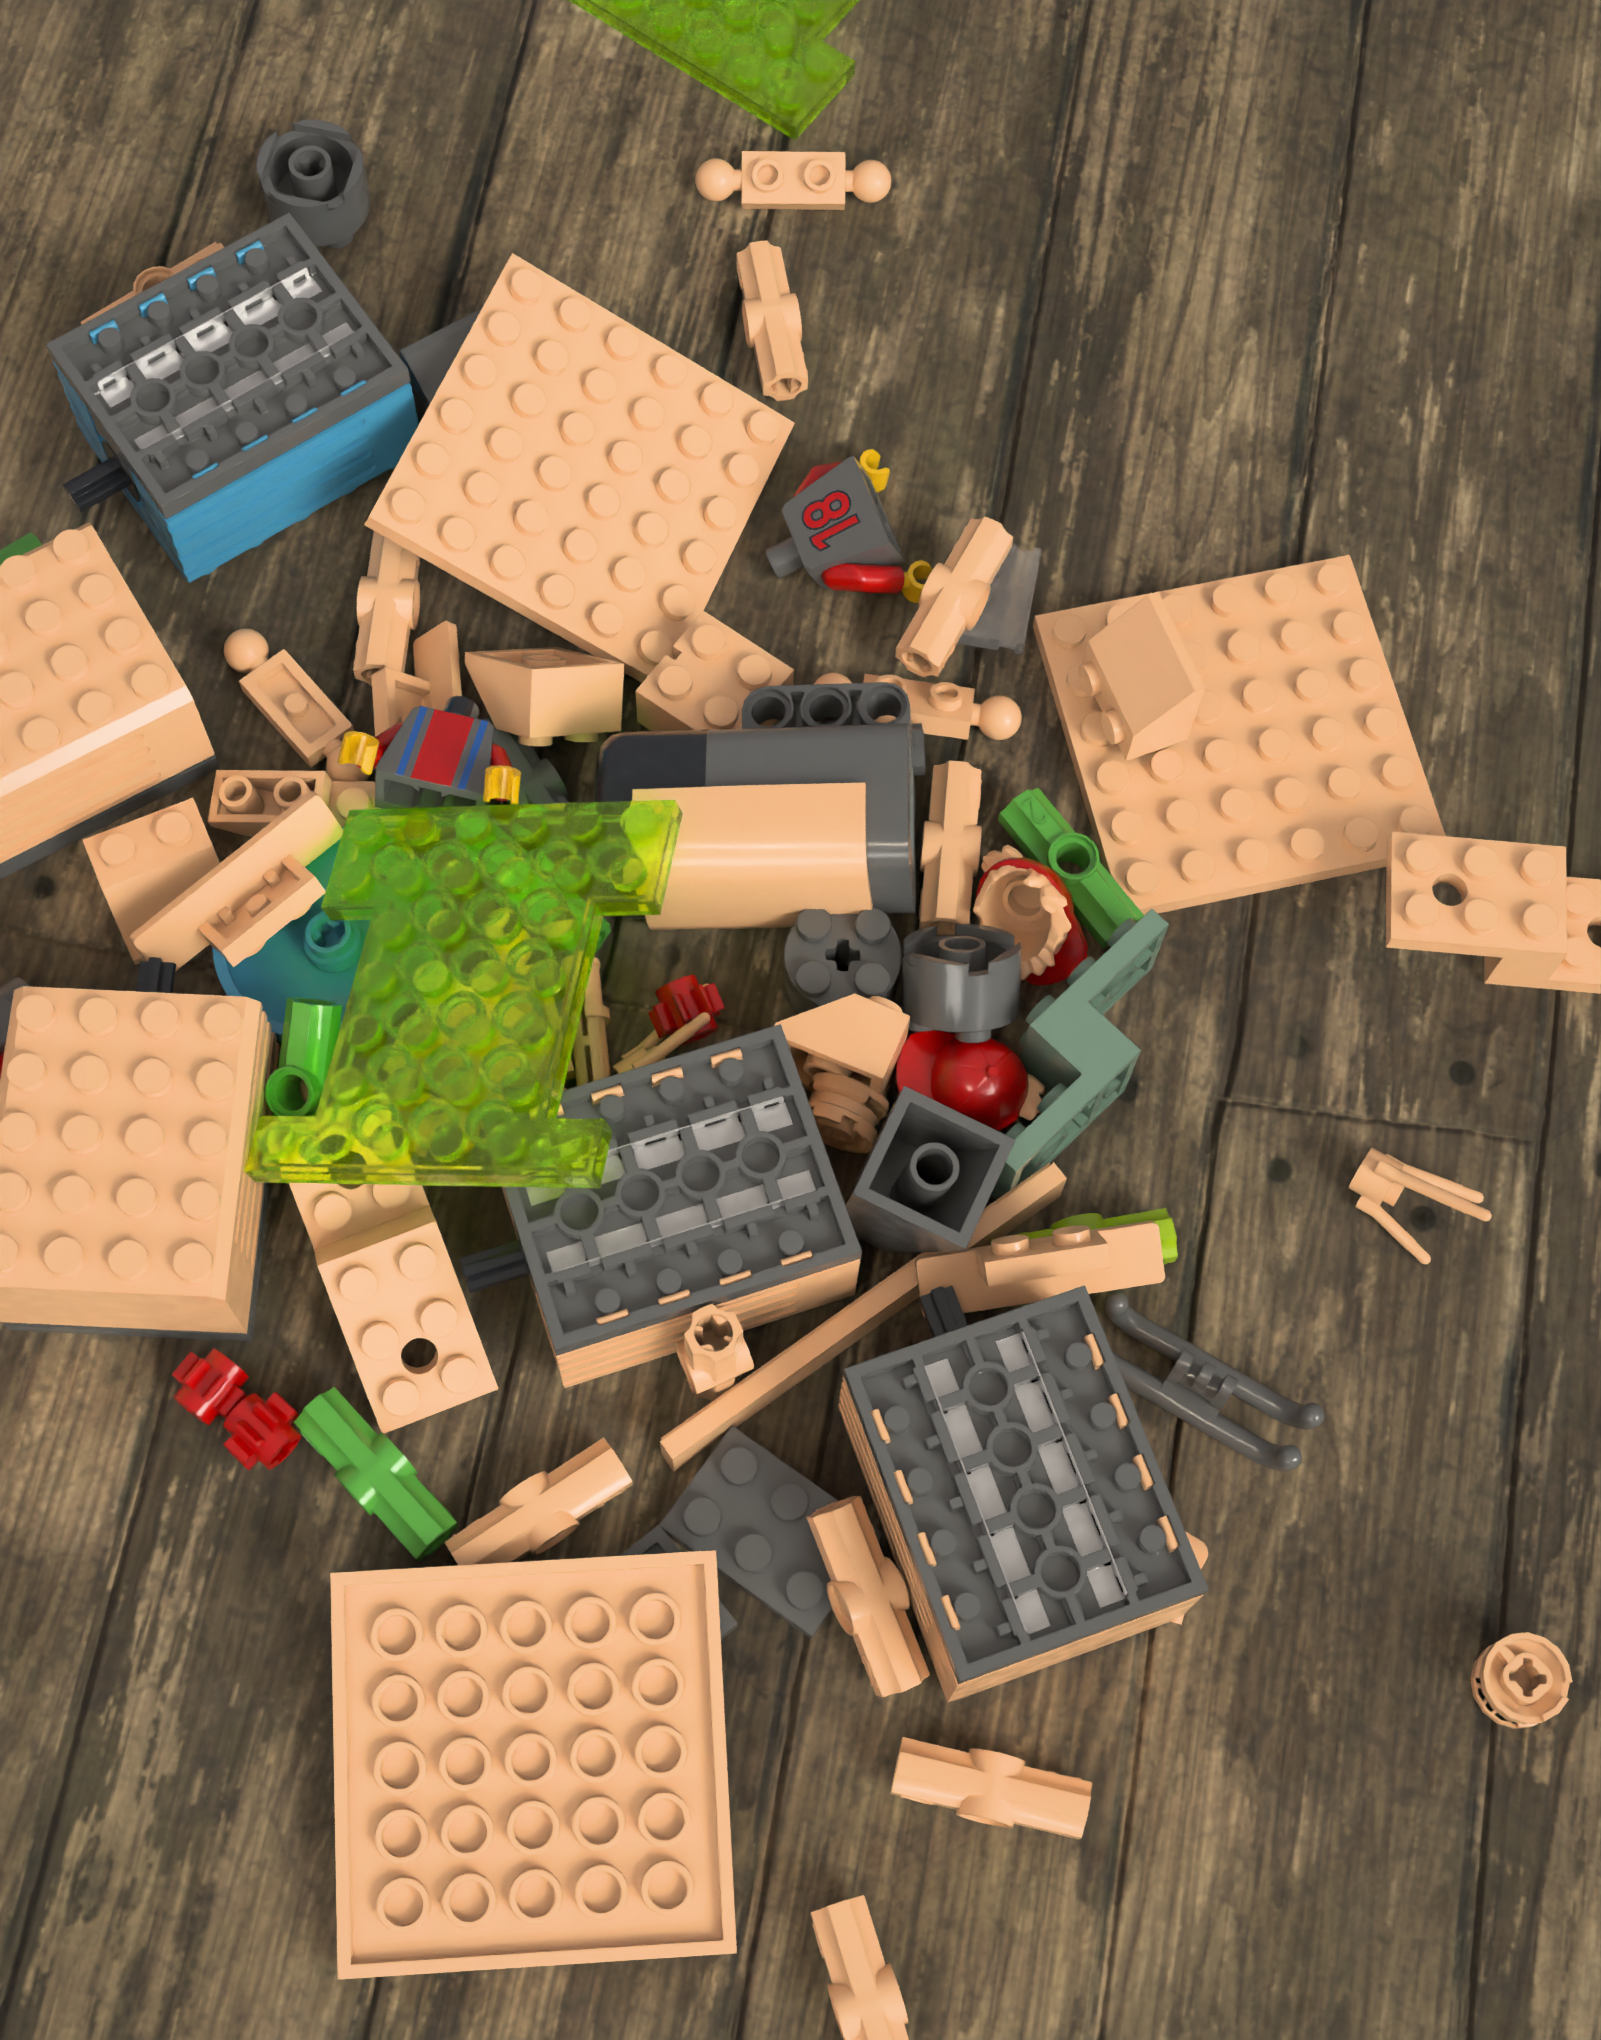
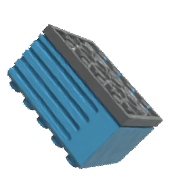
(235, 398)

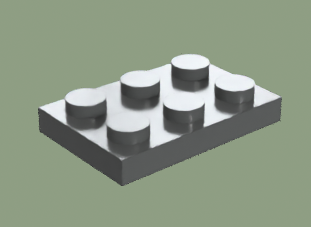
(756, 1520)

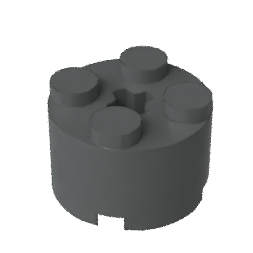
(317, 179)
(825, 940)
(961, 981)

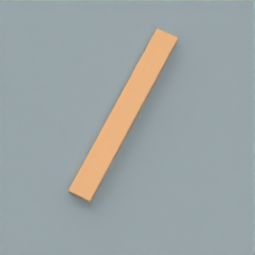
(846, 1327)

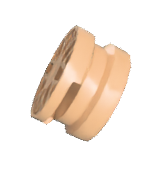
(846, 1111)
(1521, 1680)

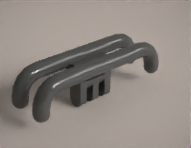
(1202, 1385)

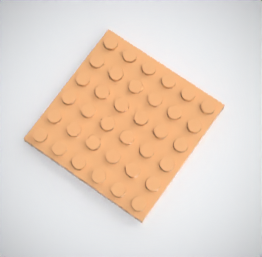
(581, 472)
(1290, 757)
(530, 1765)

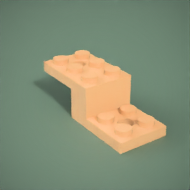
(1512, 909)
(392, 1286)

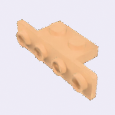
(434, 680)
(246, 893)
(1031, 1270)

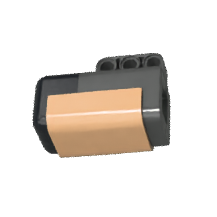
(782, 809)

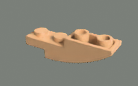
(254, 798)

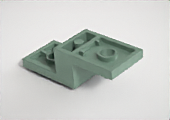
(1079, 1050)

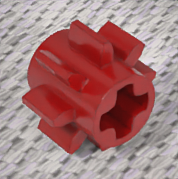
(681, 1003)
(209, 1385)
(262, 1431)

